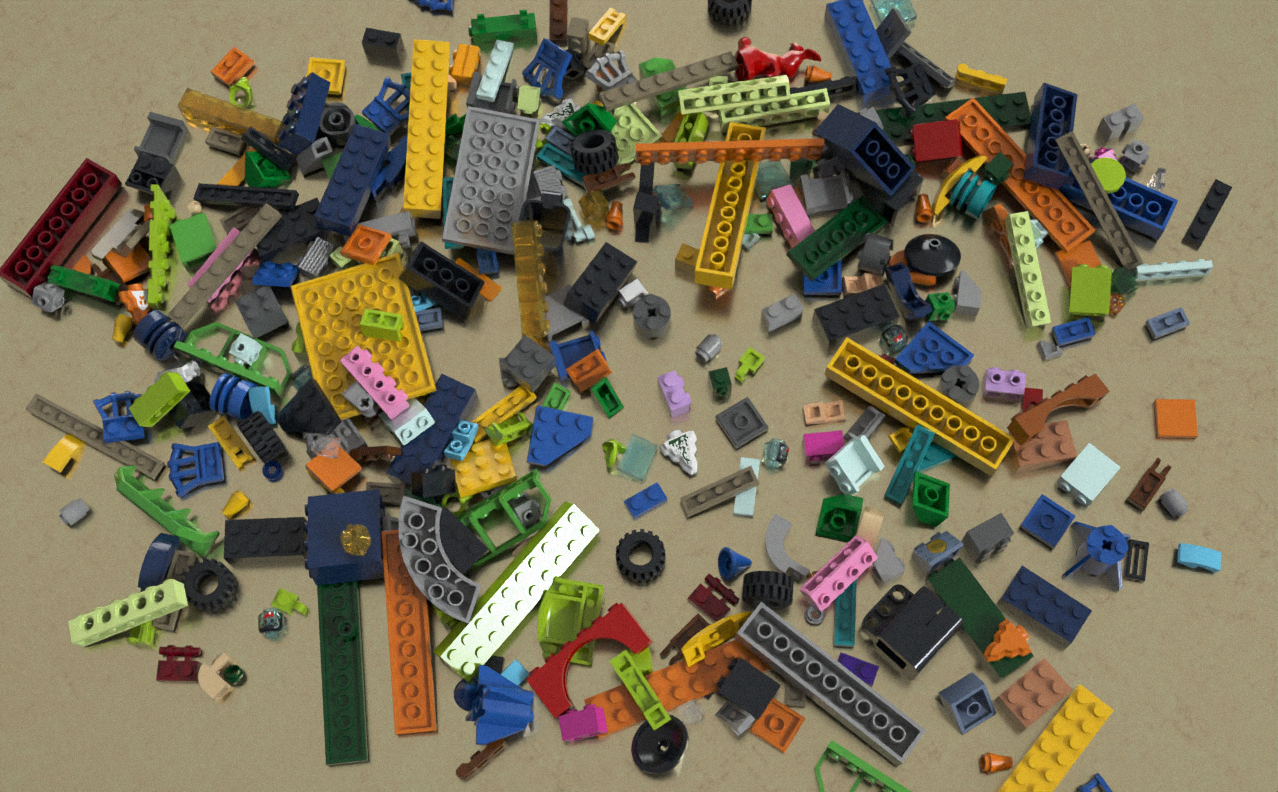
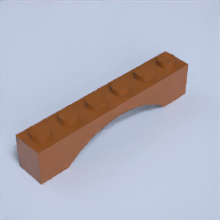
(1083, 394)

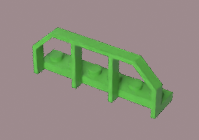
(236, 369)
(500, 500)
(172, 520)
(857, 764)

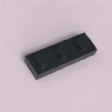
(268, 148)

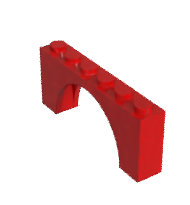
(550, 679)

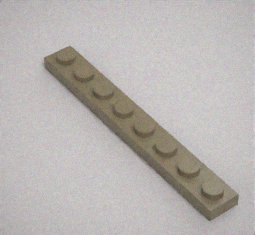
(668, 81)
(1099, 200)
(224, 265)
(94, 436)

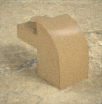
(870, 525)
(211, 679)

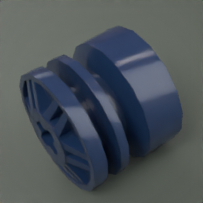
(158, 334)

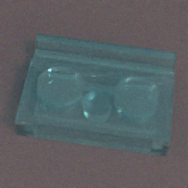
(672, 197)
(637, 457)

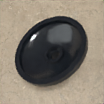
(932, 254)
(649, 746)

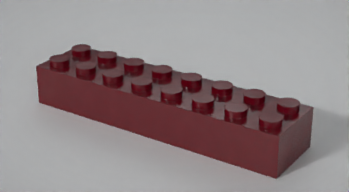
(60, 227)

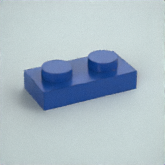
(1073, 331)
(645, 500)

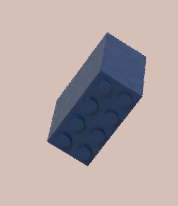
(865, 149)
(326, 520)

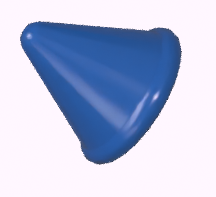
(731, 563)
(465, 693)

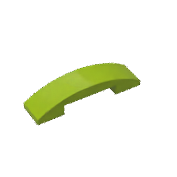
(640, 689)

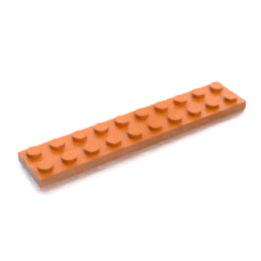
(728, 150)
(1043, 203)
(408, 643)
(673, 685)

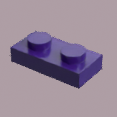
(860, 668)

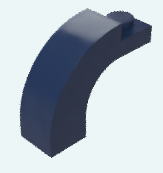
(905, 293)
(157, 560)

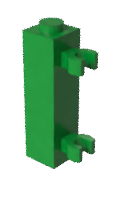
(503, 27)
(83, 283)

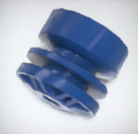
(231, 397)

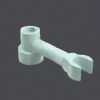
(581, 232)

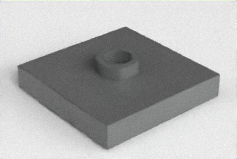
(892, 32)
(741, 422)

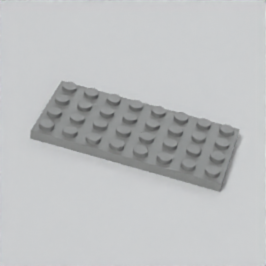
(490, 179)

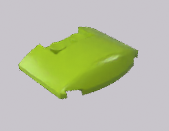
(564, 613)

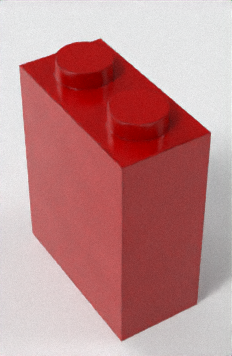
(937, 141)

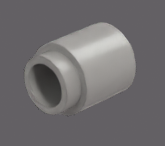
(708, 347)
(1174, 502)
(73, 511)

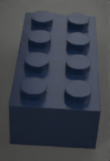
(303, 113)
(1044, 606)

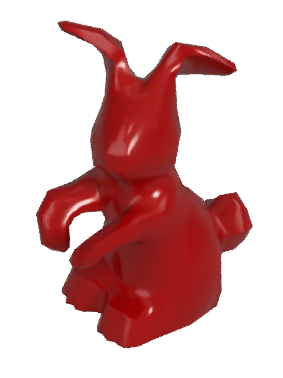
(757, 63)

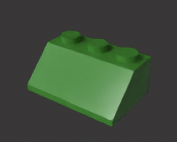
(666, 102)

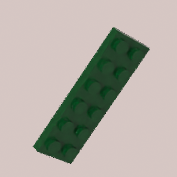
(836, 238)

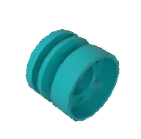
(972, 194)

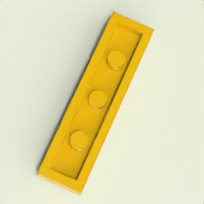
(503, 410)

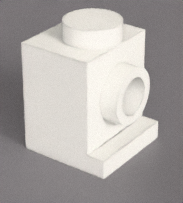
(631, 294)

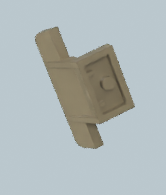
(123, 236)

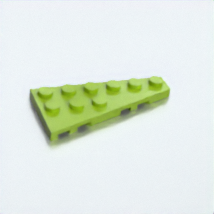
(159, 245)

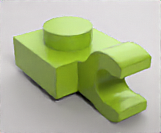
(750, 362)
(286, 601)

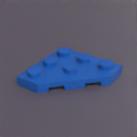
(932, 352)
(555, 434)

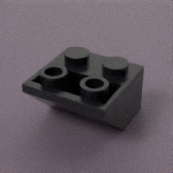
(152, 171)
(193, 407)

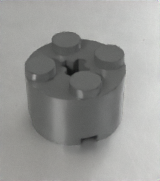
(337, 123)
(875, 254)
(651, 326)
(963, 378)

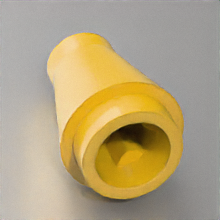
(121, 327)
(236, 502)

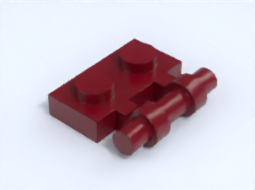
(708, 603)
(178, 671)

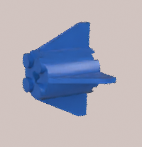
(1100, 552)
(499, 708)

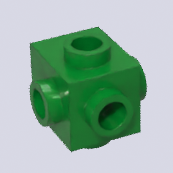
(941, 306)

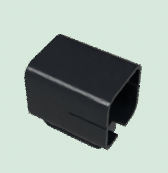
(553, 218)
(913, 629)

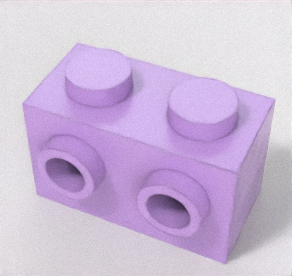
(1004, 384)
(673, 394)

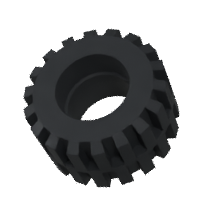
(728, 11)
(594, 152)
(261, 436)
(636, 540)
(198, 574)
(768, 587)

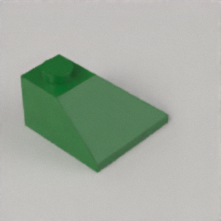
(589, 118)
(263, 172)
(930, 499)
(839, 517)

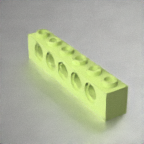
(734, 94)
(799, 107)
(1027, 270)
(84, 634)

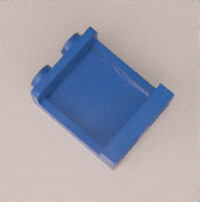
(573, 351)

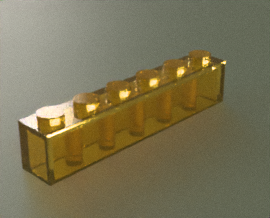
(227, 115)
(530, 278)

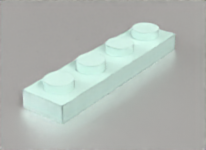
(495, 70)
(1173, 270)

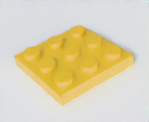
(483, 468)

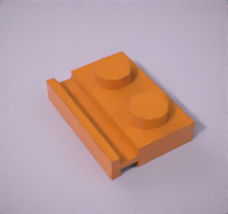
(232, 67)
(589, 370)

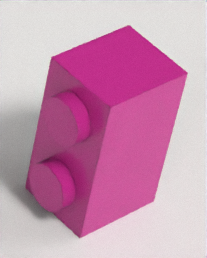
(821, 445)
(583, 723)

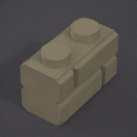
(578, 35)

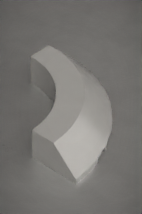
(428, 562)

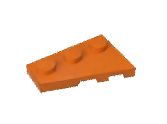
(997, 217)

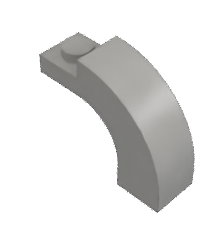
(775, 552)

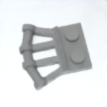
(621, 77)
(346, 431)

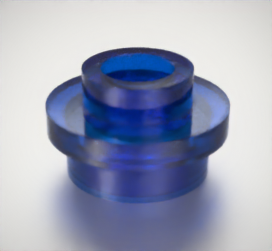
(268, 466)

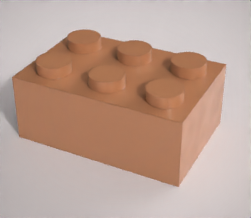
(1049, 449)
(1033, 694)

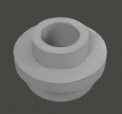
(810, 619)

